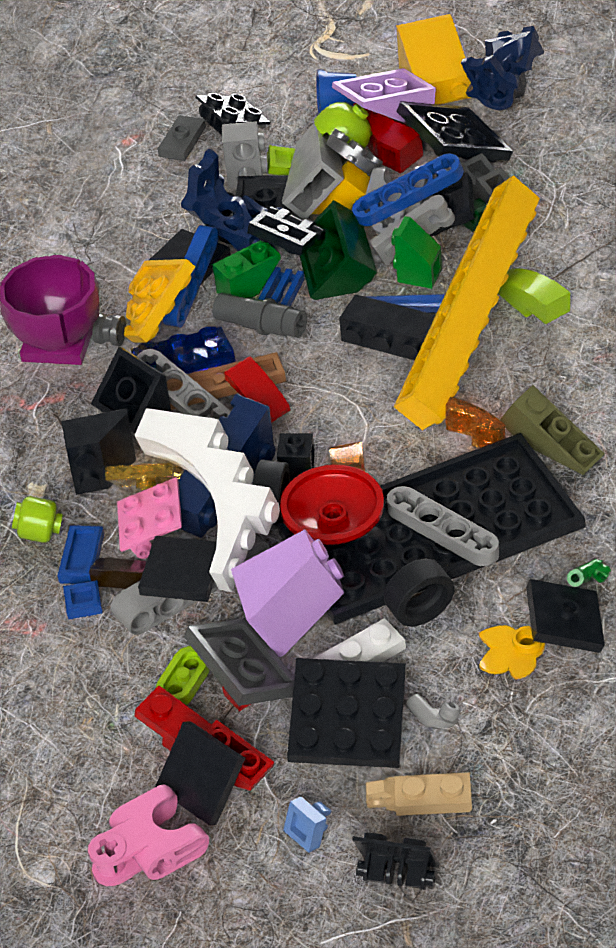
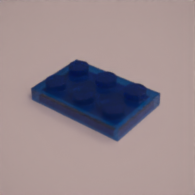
(193, 351)

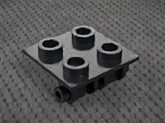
(228, 110)
(412, 852)

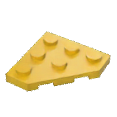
(154, 295)

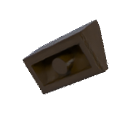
(116, 572)

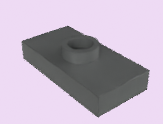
(181, 138)

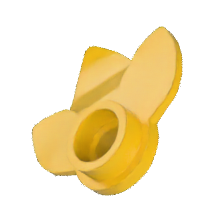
(510, 651)

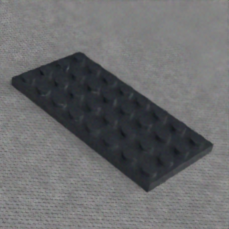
(494, 486)

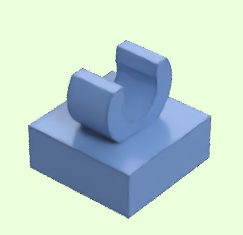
(306, 823)

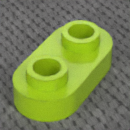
(180, 680)

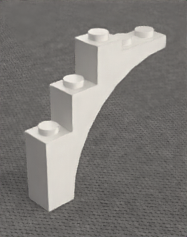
(201, 448)

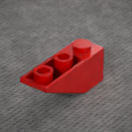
(393, 142)

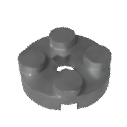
(353, 151)

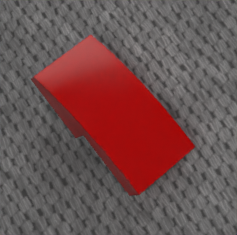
(256, 385)

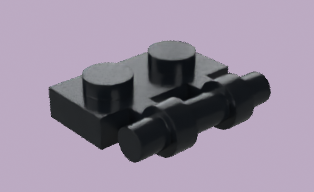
(285, 230)

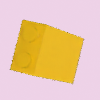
(434, 54)

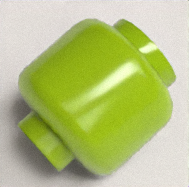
(36, 519)

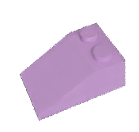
(385, 90)

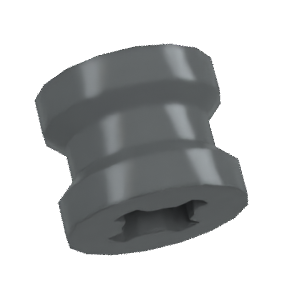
(109, 329)

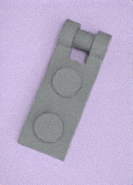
(428, 215)

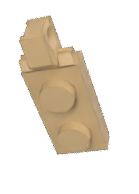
(421, 794)

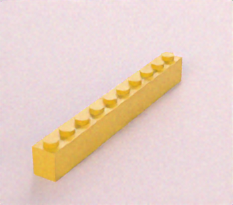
(467, 304)

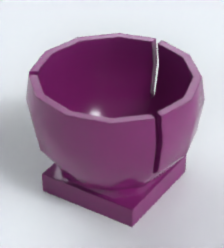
(51, 308)

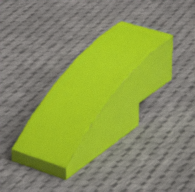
(535, 295)

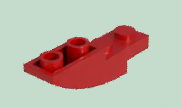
(165, 716)

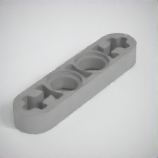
(189, 389)
(446, 521)

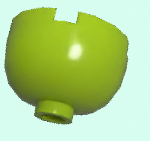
(347, 119)

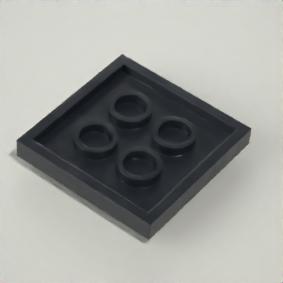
(454, 131)
(347, 713)

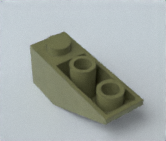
(550, 431)

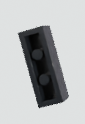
(384, 326)

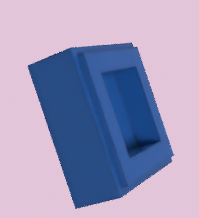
(82, 599)

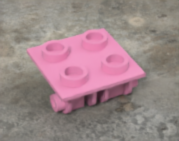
(148, 515)

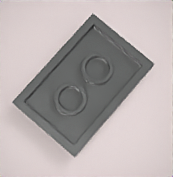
(241, 661)

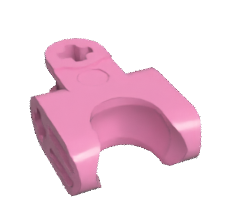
(140, 844)

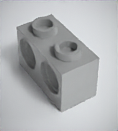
(242, 151)

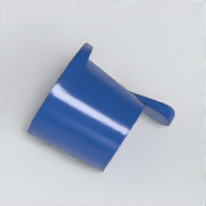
(325, 93)

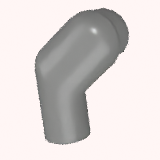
(441, 717)

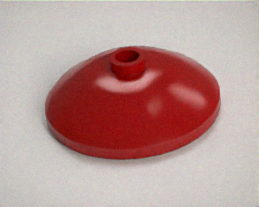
(332, 503)

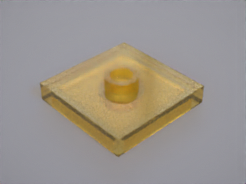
(142, 475)

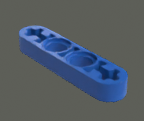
(409, 193)
(200, 255)

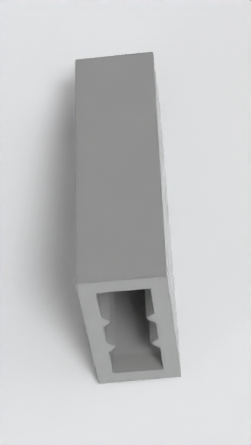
(312, 174)

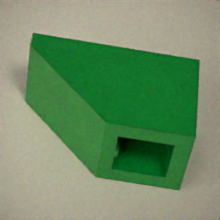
(416, 255)
(246, 270)

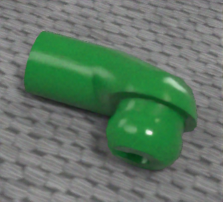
(587, 571)

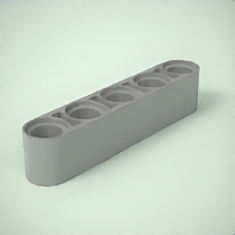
(143, 612)

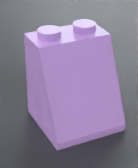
(288, 589)

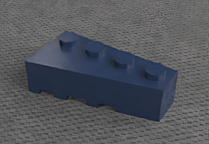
(247, 432)

